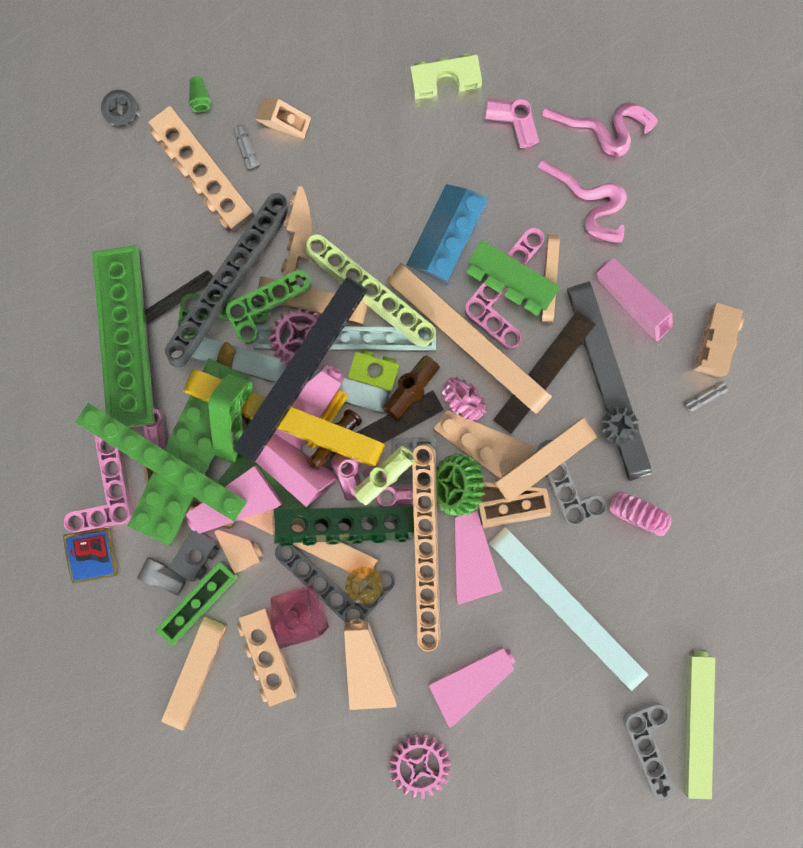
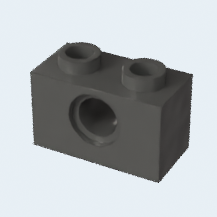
(185, 565)

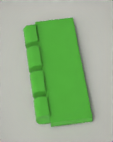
(518, 278)

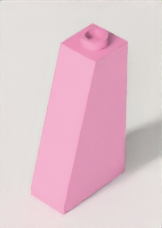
(636, 299)
(315, 397)
(292, 471)
(251, 487)
(473, 561)
(468, 685)

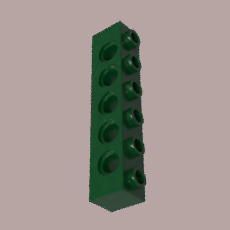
(400, 516)

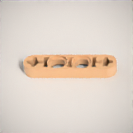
(550, 273)

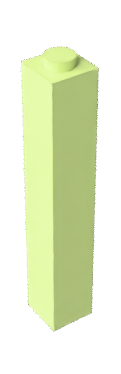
(699, 725)

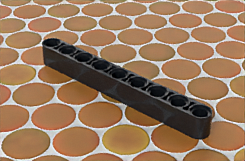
(300, 369)

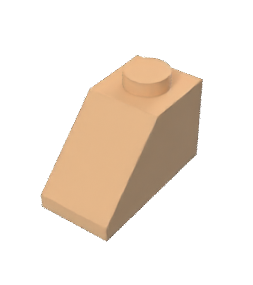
(282, 117)
(239, 550)

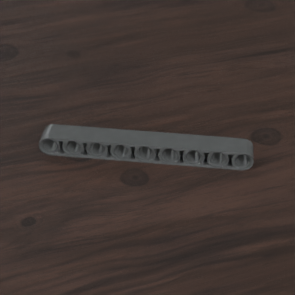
(227, 289)
(609, 377)

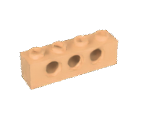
(270, 693)

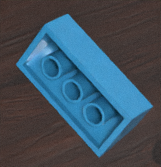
(447, 232)

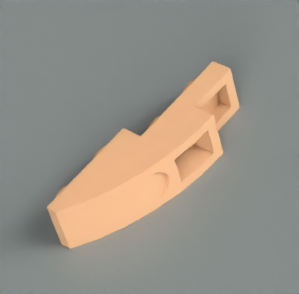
(300, 225)

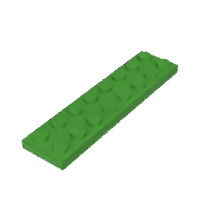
(123, 336)
(163, 503)

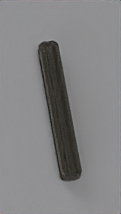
(175, 297)

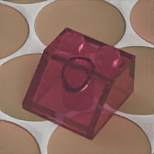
(297, 617)

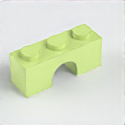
(463, 69)

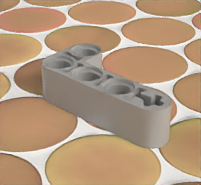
(574, 500)
(651, 753)

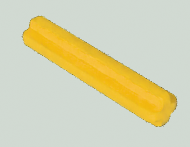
(332, 409)

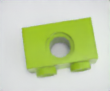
(361, 363)

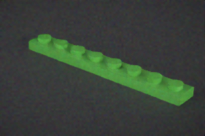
(161, 462)

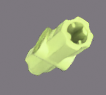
(392, 467)

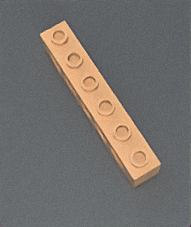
(169, 121)

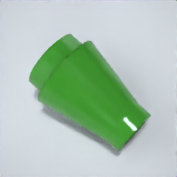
(198, 95)

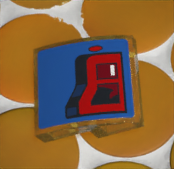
(90, 555)

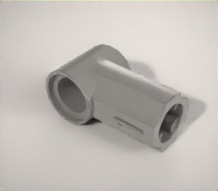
(158, 575)

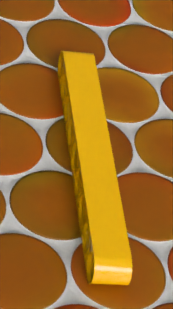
(298, 423)

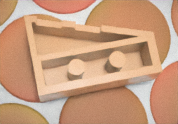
(498, 511)

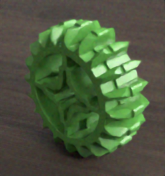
(459, 485)

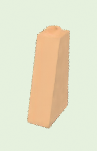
(366, 672)

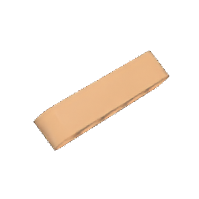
(314, 299)
(546, 459)
(194, 673)

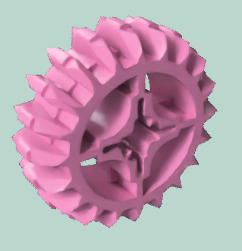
(290, 322)
(640, 513)
(429, 772)

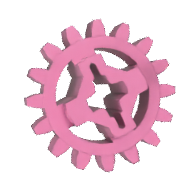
(464, 398)

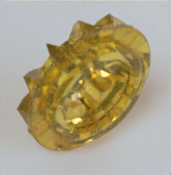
(368, 595)

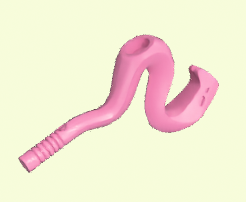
(610, 146)
(613, 191)

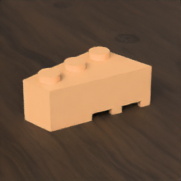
(718, 340)

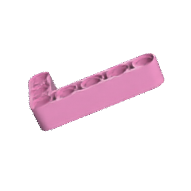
(486, 303)
(113, 502)

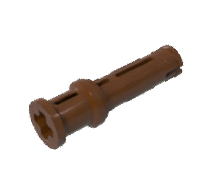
(349, 421)

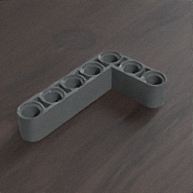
(331, 587)

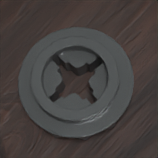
(109, 104)
(610, 431)

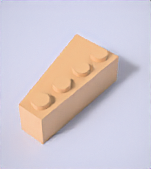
(490, 448)

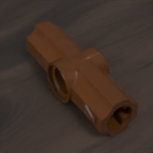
(411, 387)

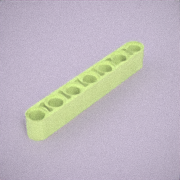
(375, 301)

